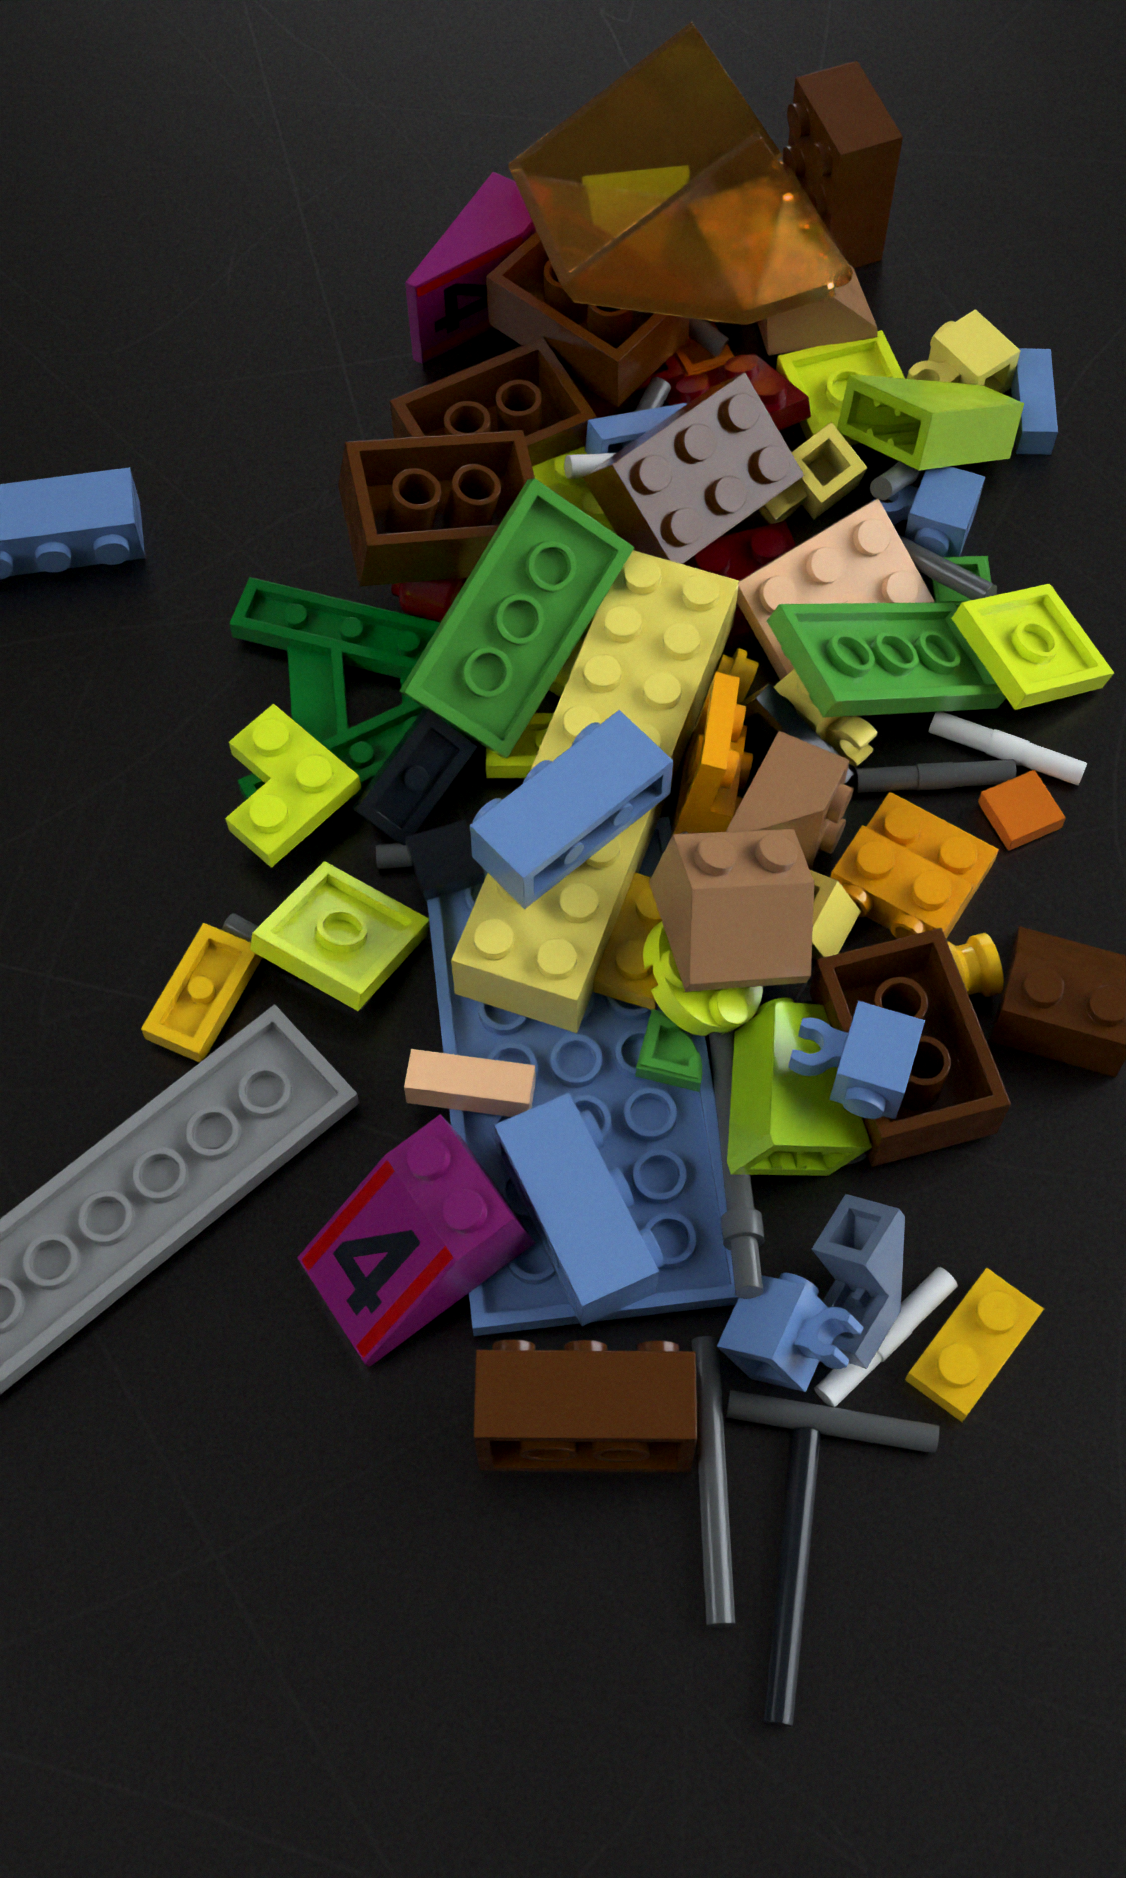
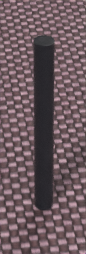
(792, 1578)

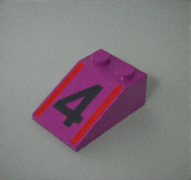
(450, 285)
(412, 1240)

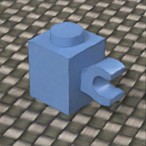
(939, 509)
(870, 1059)
(786, 1333)

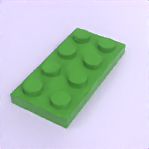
(517, 618)
(883, 658)

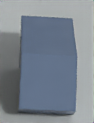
(865, 1257)

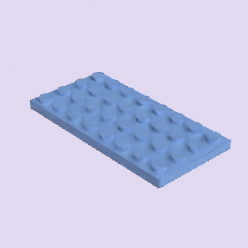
(650, 1131)

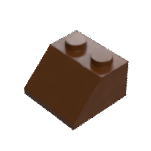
(1064, 1002)

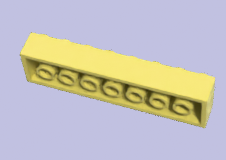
(654, 662)

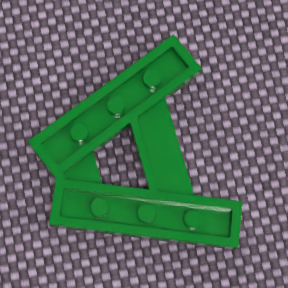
(320, 639)

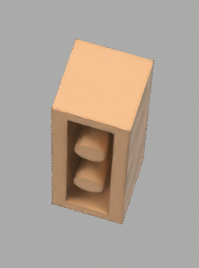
(469, 1083)

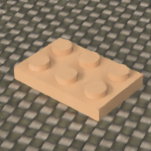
(845, 563)

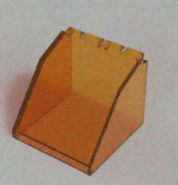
(677, 198)

